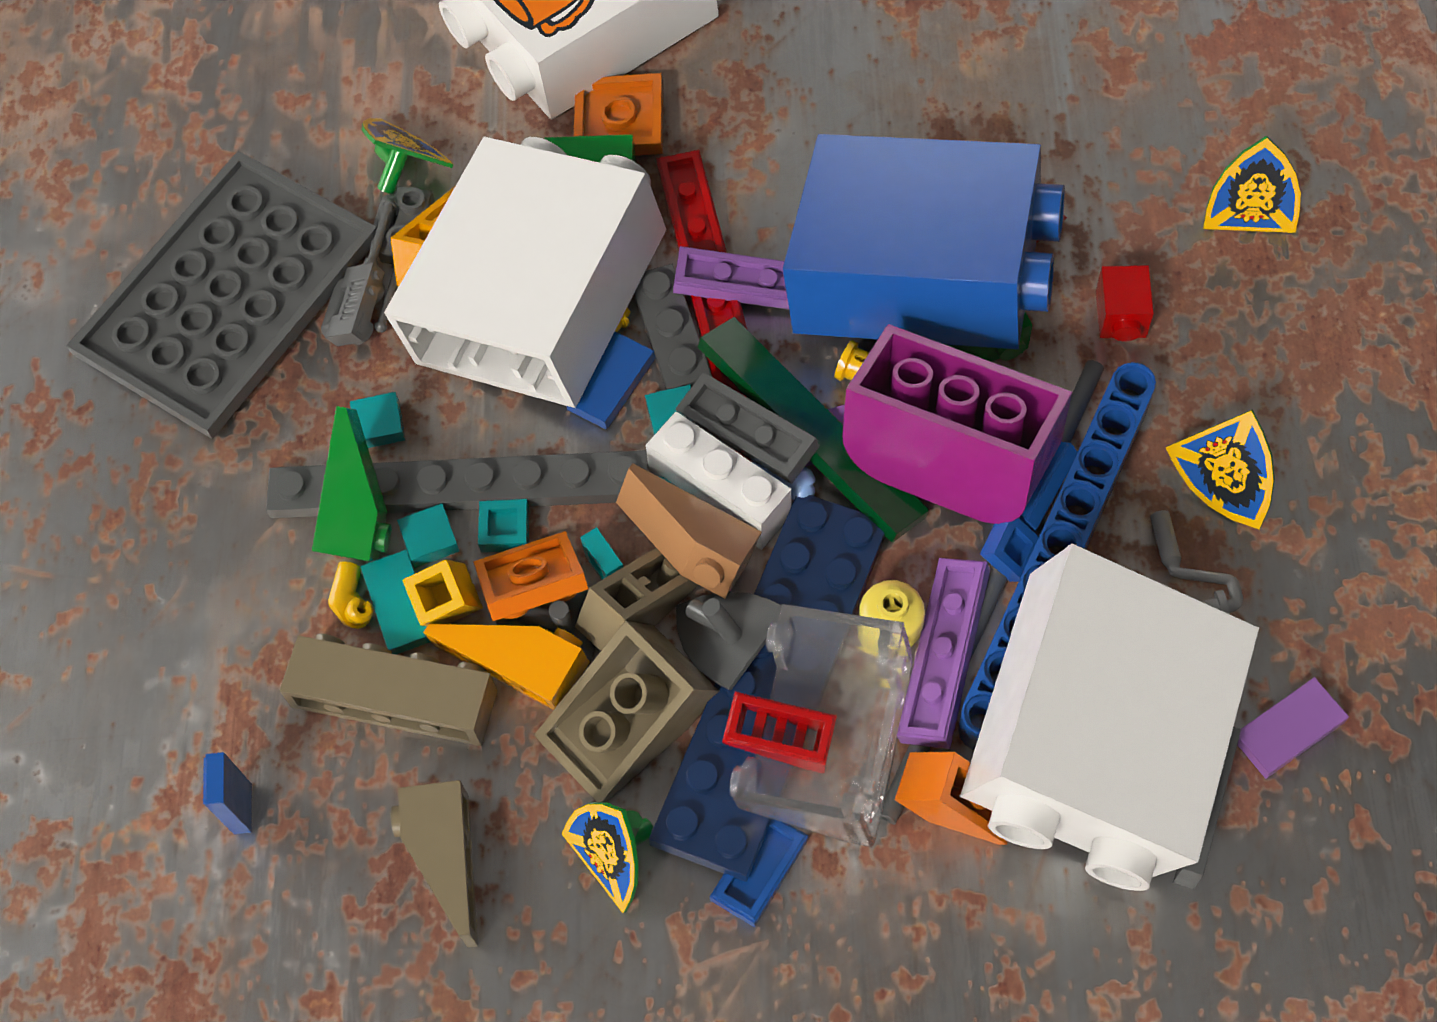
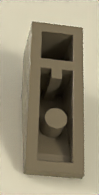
(636, 593)
(437, 834)

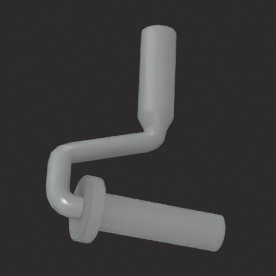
(1171, 560)

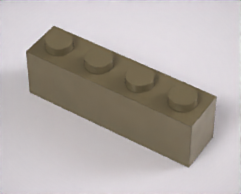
(389, 689)

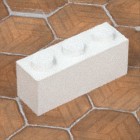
(718, 476)

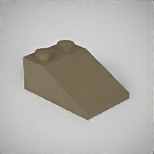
(625, 710)

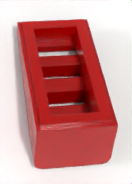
(802, 717)

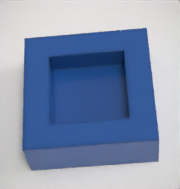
(1009, 548)

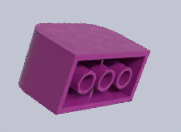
(952, 426)

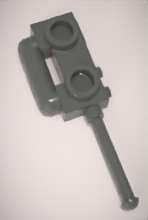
(409, 204)
(357, 293)

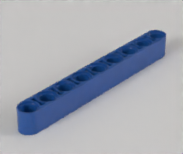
(1064, 527)

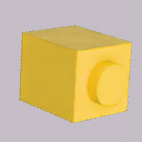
(442, 593)

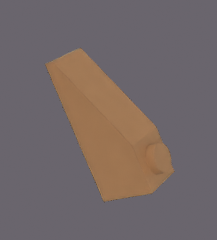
(689, 532)

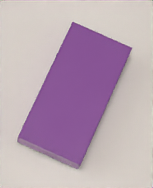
(1290, 727)

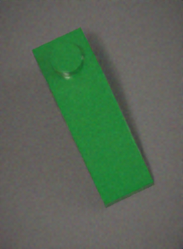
(351, 501)

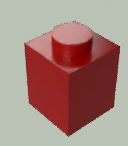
(1124, 302)

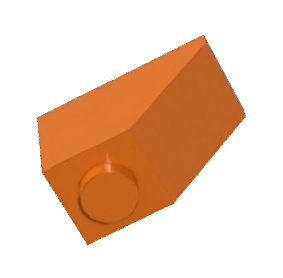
(933, 790)

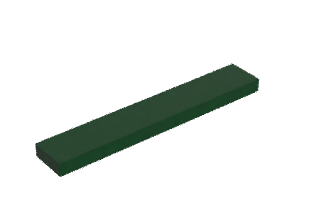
(777, 390)

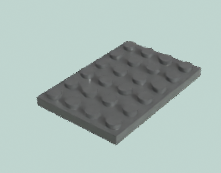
(223, 293)

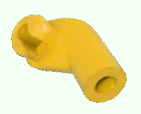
(345, 600)

